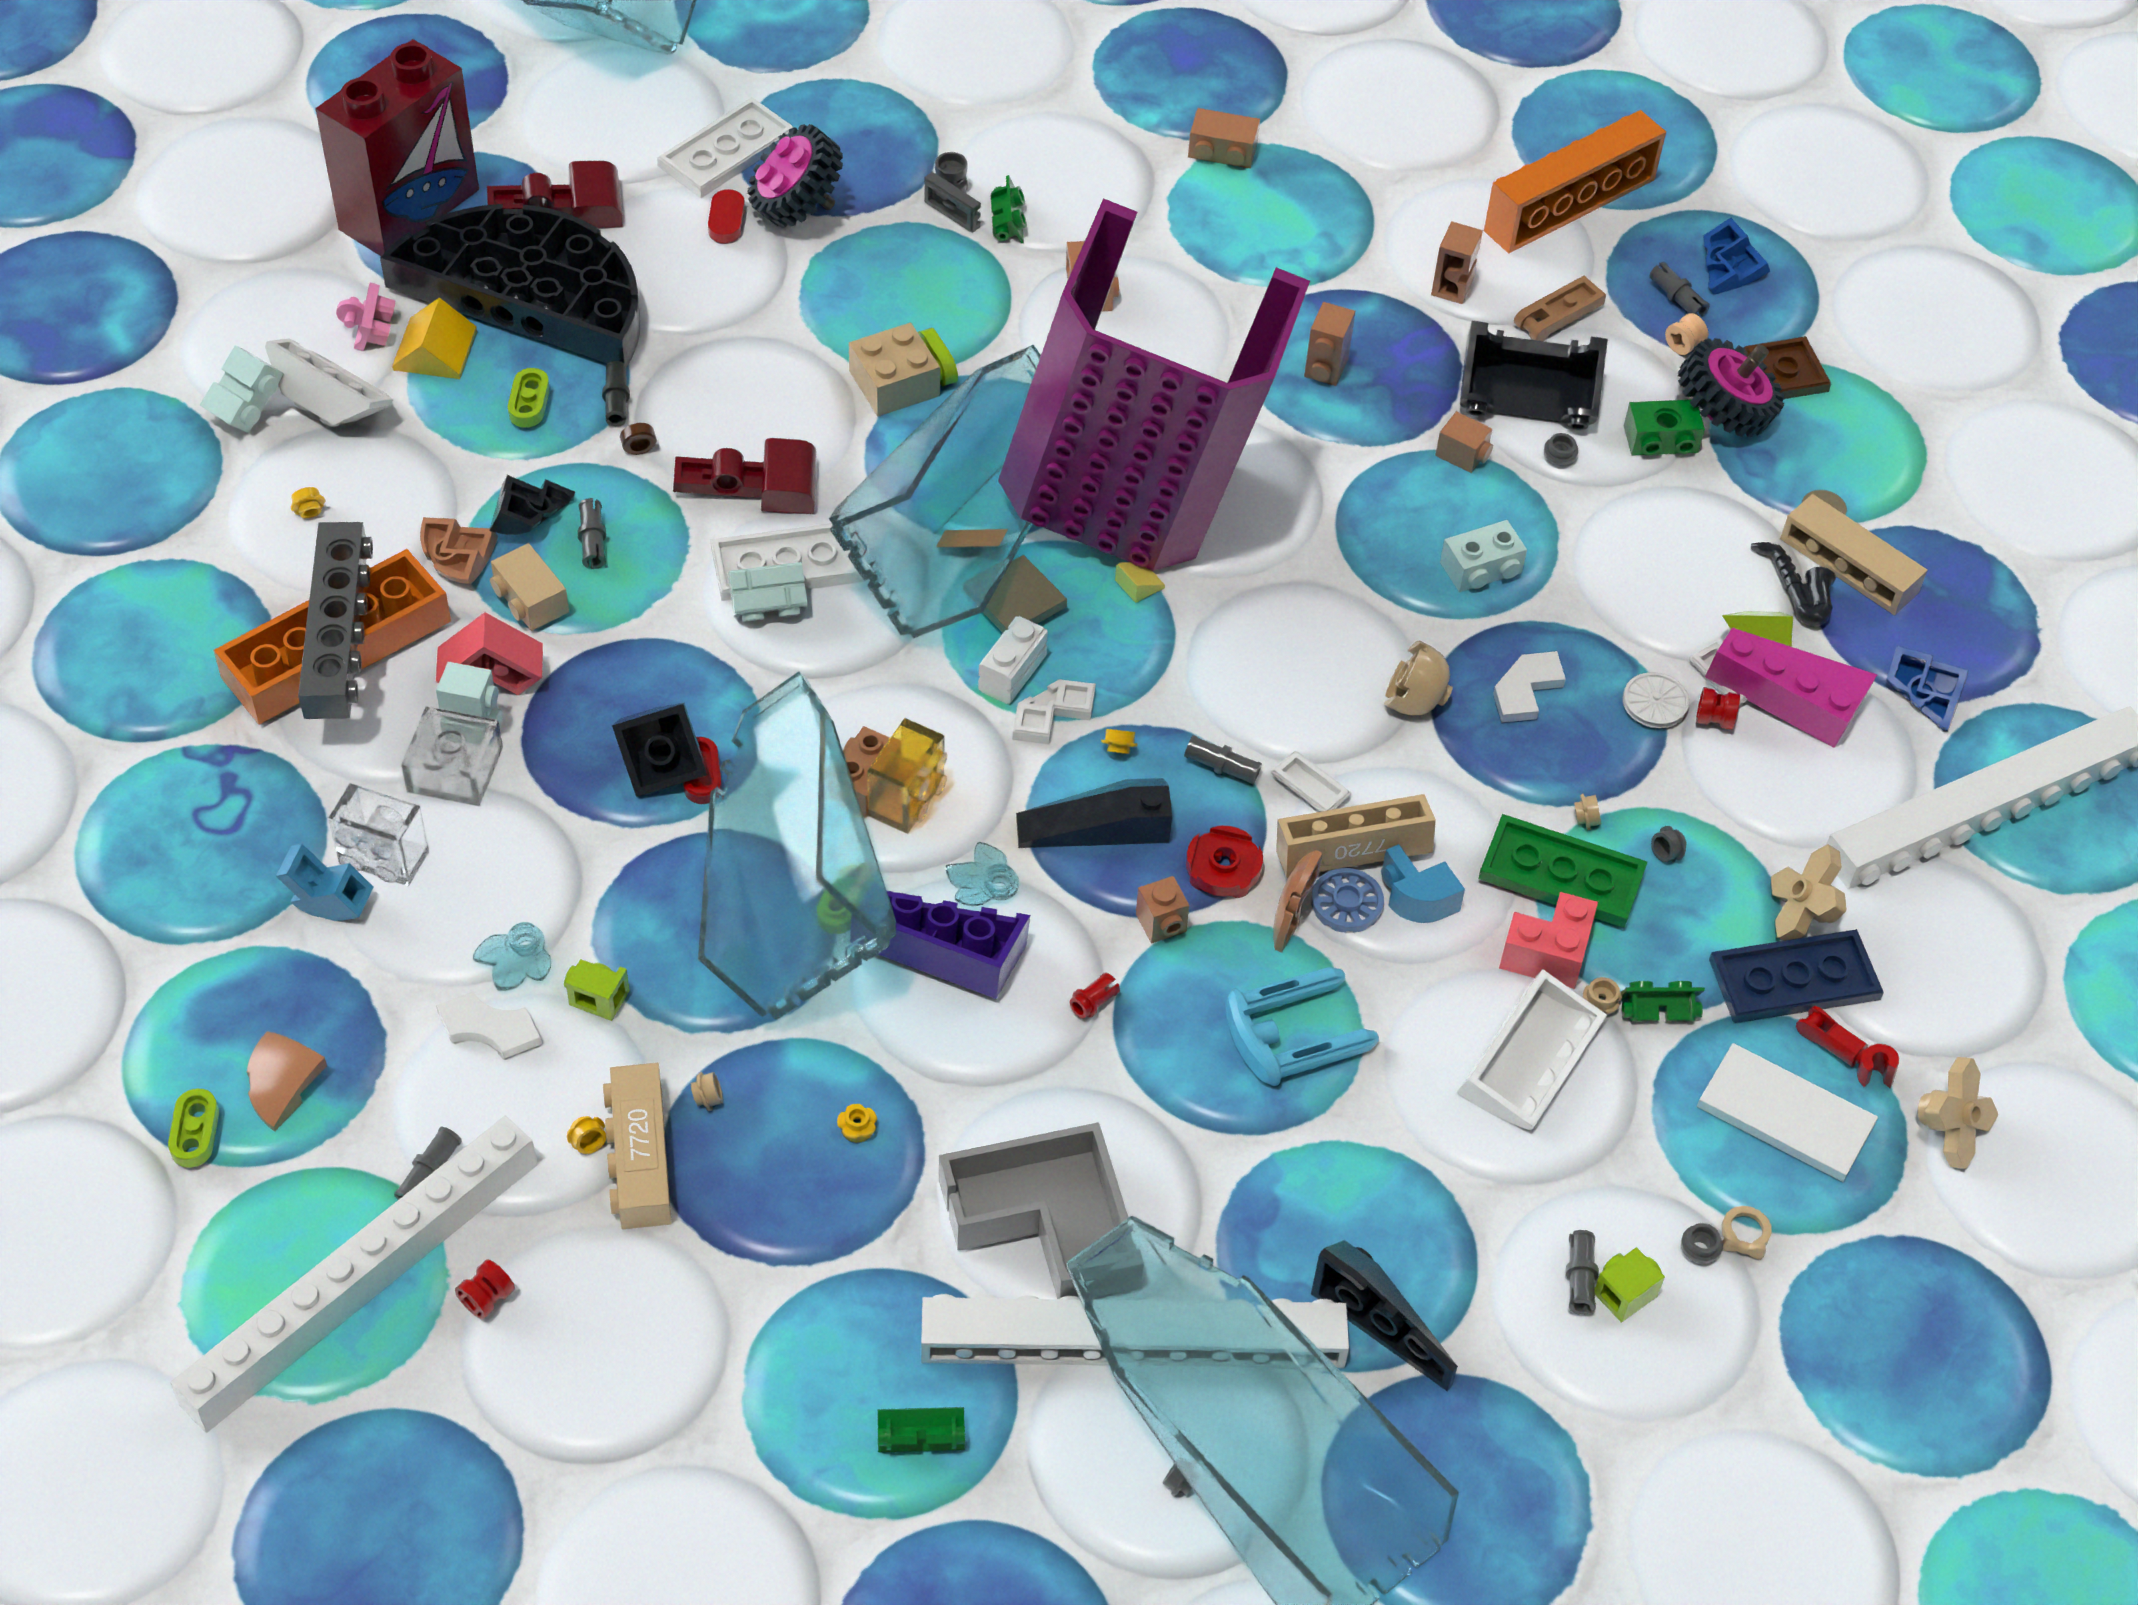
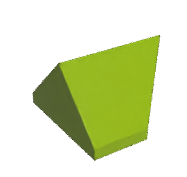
(1769, 625)

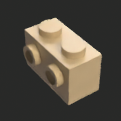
(529, 587)

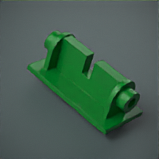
(1007, 211)
(1676, 998)
(921, 1429)

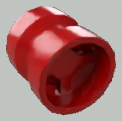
(1718, 708)
(484, 1289)

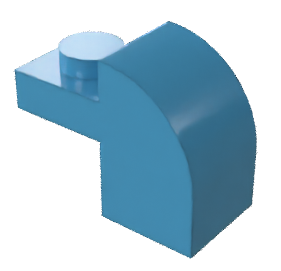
(323, 891)
(1420, 895)

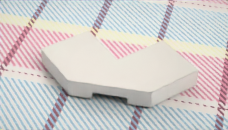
(1515, 690)
(1063, 699)

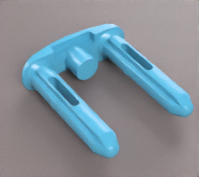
(1254, 1039)

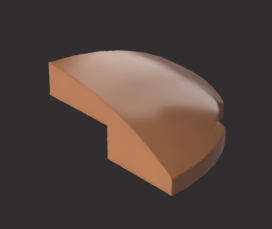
(456, 550)
(1292, 896)
(278, 1075)

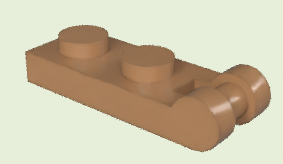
(1560, 308)

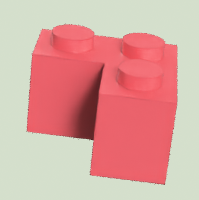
(497, 647)
(1552, 945)

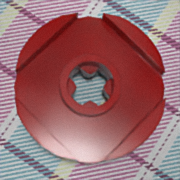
(1218, 879)

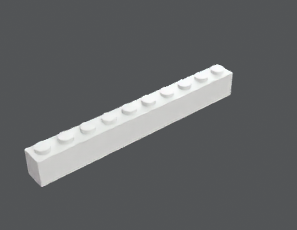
(1986, 798)
(353, 1274)
(1061, 1334)

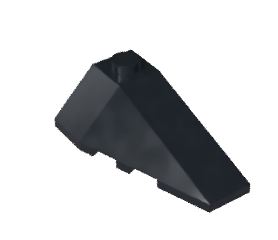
(1109, 815)
(1380, 1310)

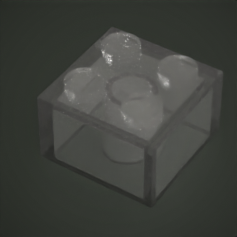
(452, 756)
(379, 834)

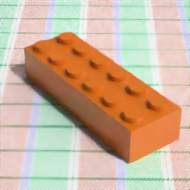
(1574, 181)
(267, 661)

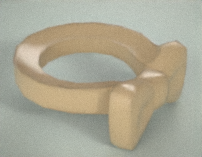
(1731, 1243)

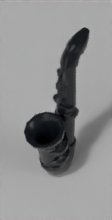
(1809, 599)

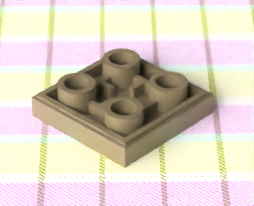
(1023, 594)

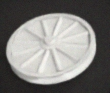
(1656, 700)

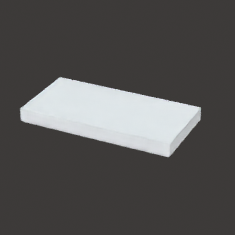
(724, 147)
(814, 546)
(1787, 1112)

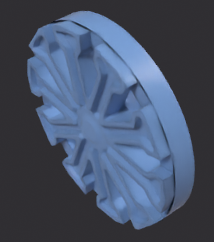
(1347, 900)

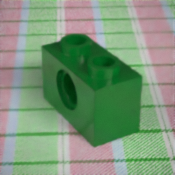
(1663, 427)

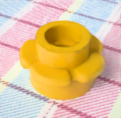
(307, 502)
(1119, 740)
(857, 1131)
(587, 1134)

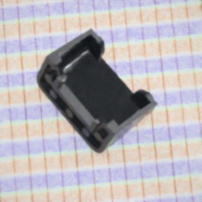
(1532, 377)

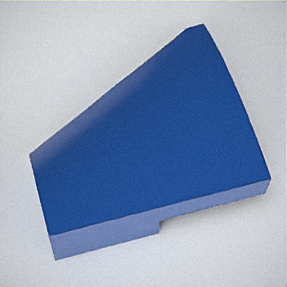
(1731, 258)
(1928, 684)

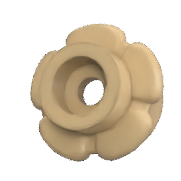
(1587, 811)
(1603, 988)
(707, 1090)

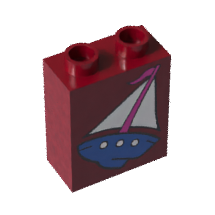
(398, 146)

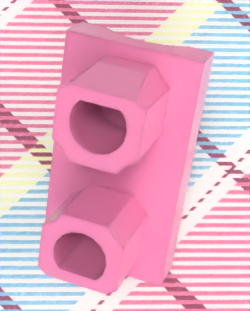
(353, 313)

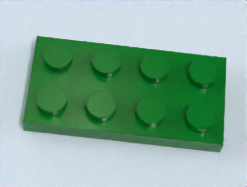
(1549, 862)

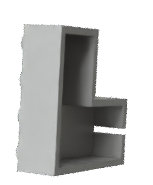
(1033, 1185)

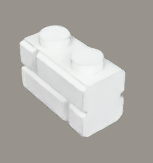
(1012, 660)

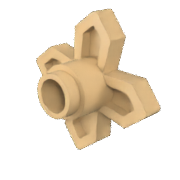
(1809, 894)
(1959, 1112)

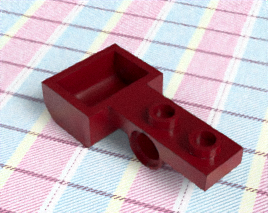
(590, 195)
(782, 480)

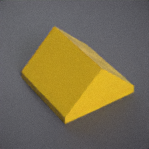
(436, 342)

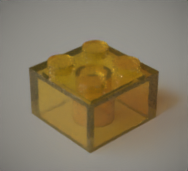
(906, 776)

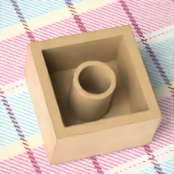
(894, 369)

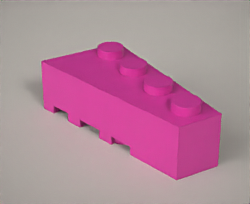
(1791, 683)

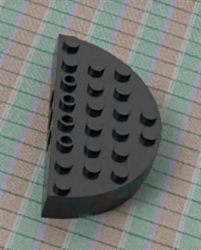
(525, 273)

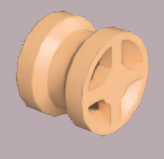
(1686, 334)

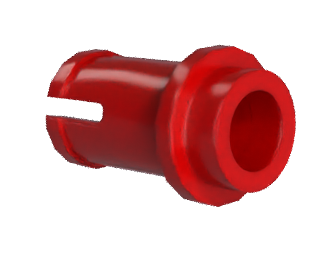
(1086, 1001)

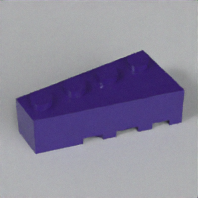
(957, 943)

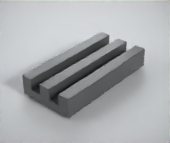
(952, 202)

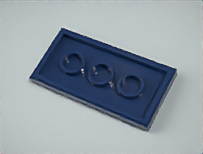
(1795, 976)

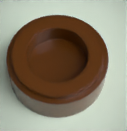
(638, 438)

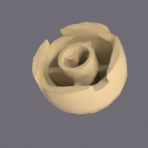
(1419, 682)

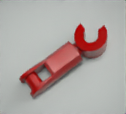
(1849, 1047)

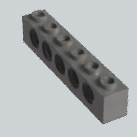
(334, 621)

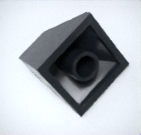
(659, 748)

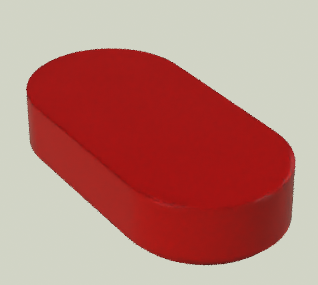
(726, 216)
(699, 789)

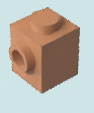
(1464, 442)
(1162, 909)

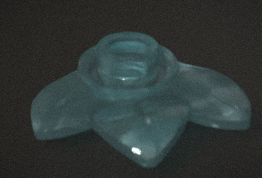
(978, 878)
(515, 961)

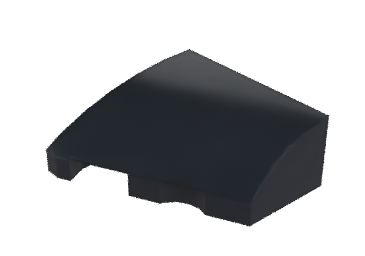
(526, 506)

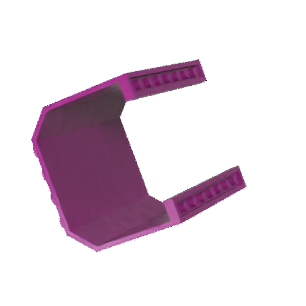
(1127, 441)

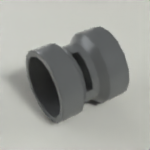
(953, 169)

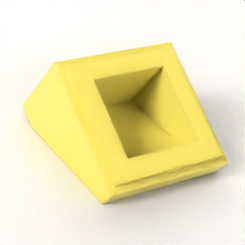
(1137, 581)

